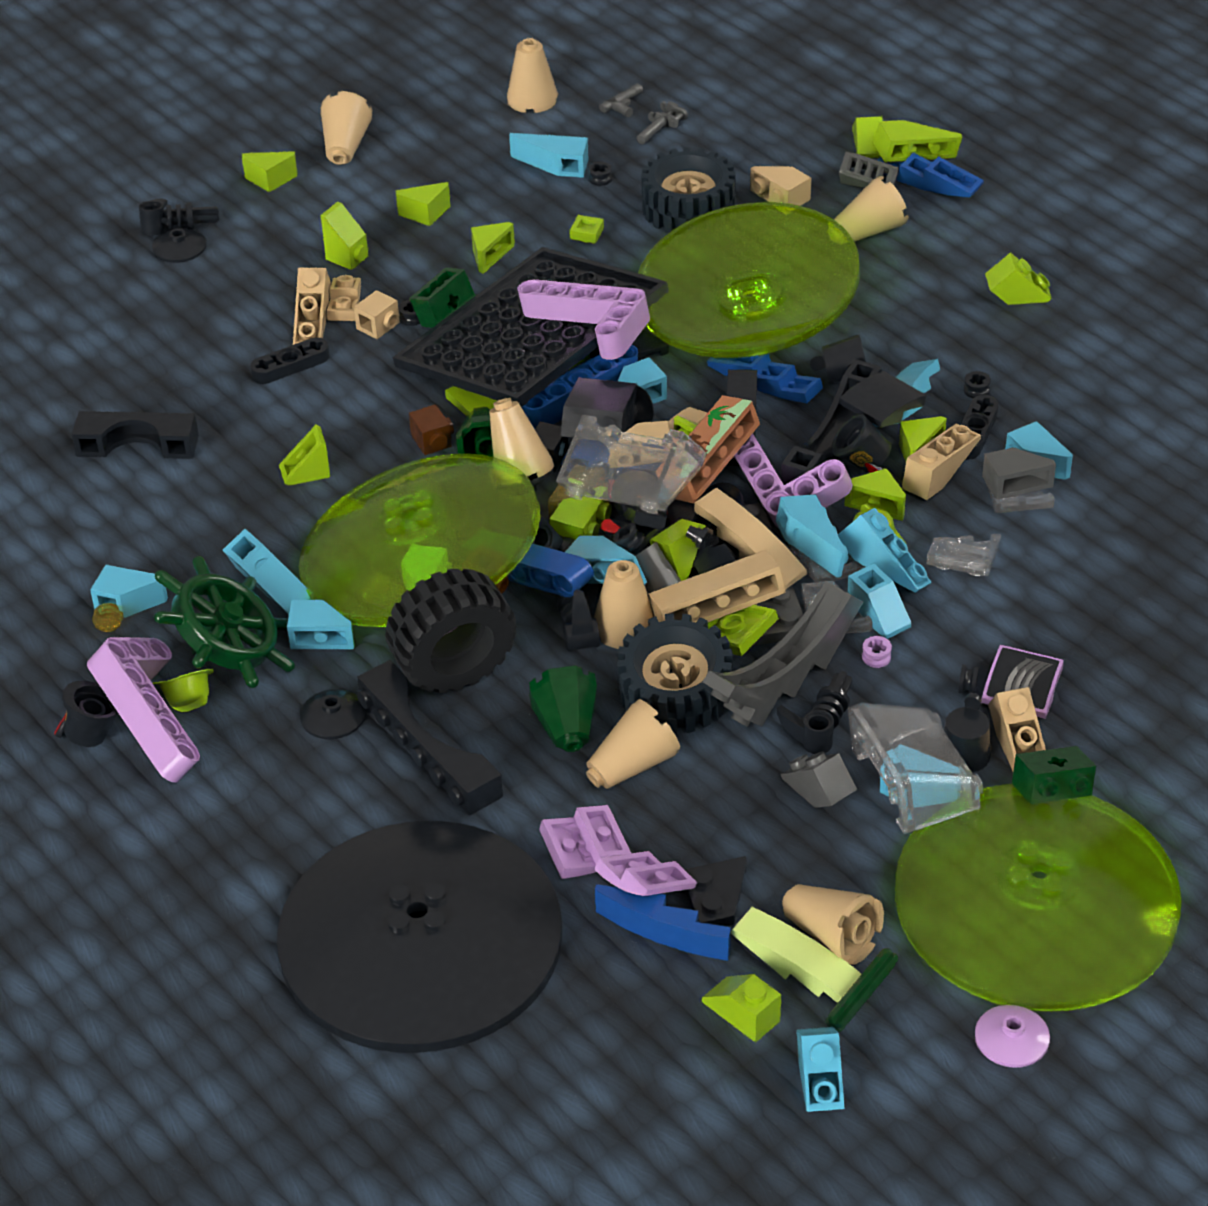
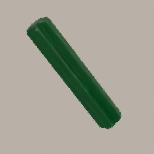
(862, 989)

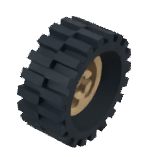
(685, 186)
(690, 653)

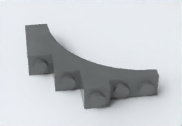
(811, 642)

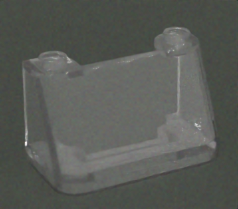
(629, 466)
(915, 762)

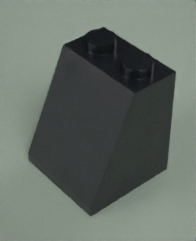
(606, 400)

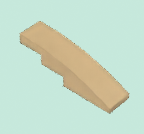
(747, 533)

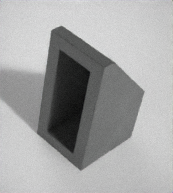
(1017, 472)

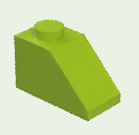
(343, 237)
(746, 1004)

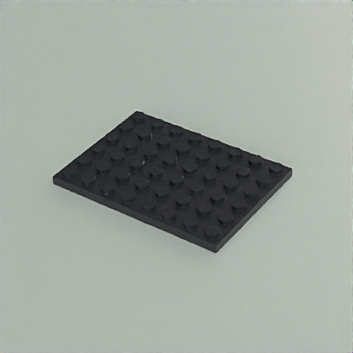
(502, 352)

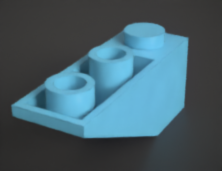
(551, 153)
(809, 530)
(873, 541)
(600, 554)
(271, 575)

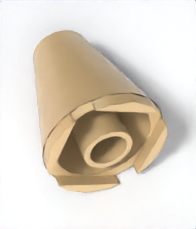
(531, 79)
(344, 125)
(873, 211)
(516, 439)
(622, 603)
(632, 747)
(836, 919)

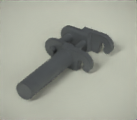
(669, 118)

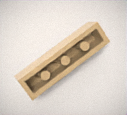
(721, 589)

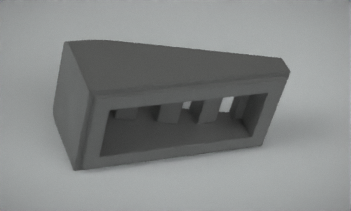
(861, 162)

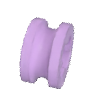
(879, 659)

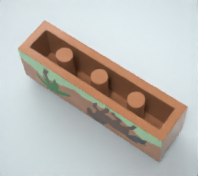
(720, 436)

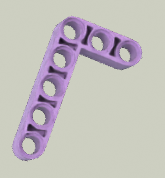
(617, 311)
(815, 481)
(124, 673)

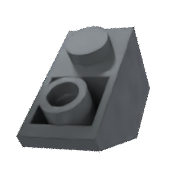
(819, 778)

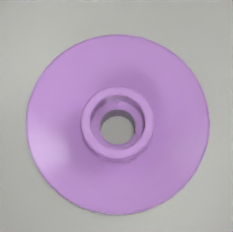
(1011, 1046)

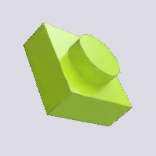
(586, 229)

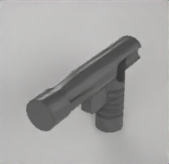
(621, 101)

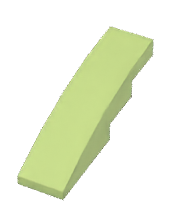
(795, 954)

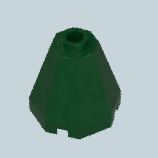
(475, 433)
(565, 705)

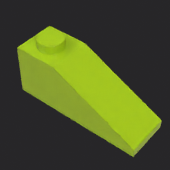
(901, 138)

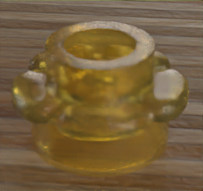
(107, 617)

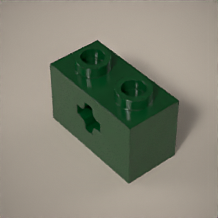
(442, 296)
(1053, 774)

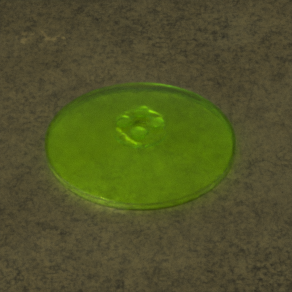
(783, 253)
(463, 515)
(1033, 941)

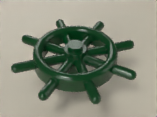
(223, 621)

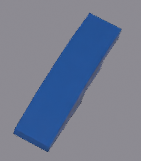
(936, 176)
(772, 377)
(663, 924)

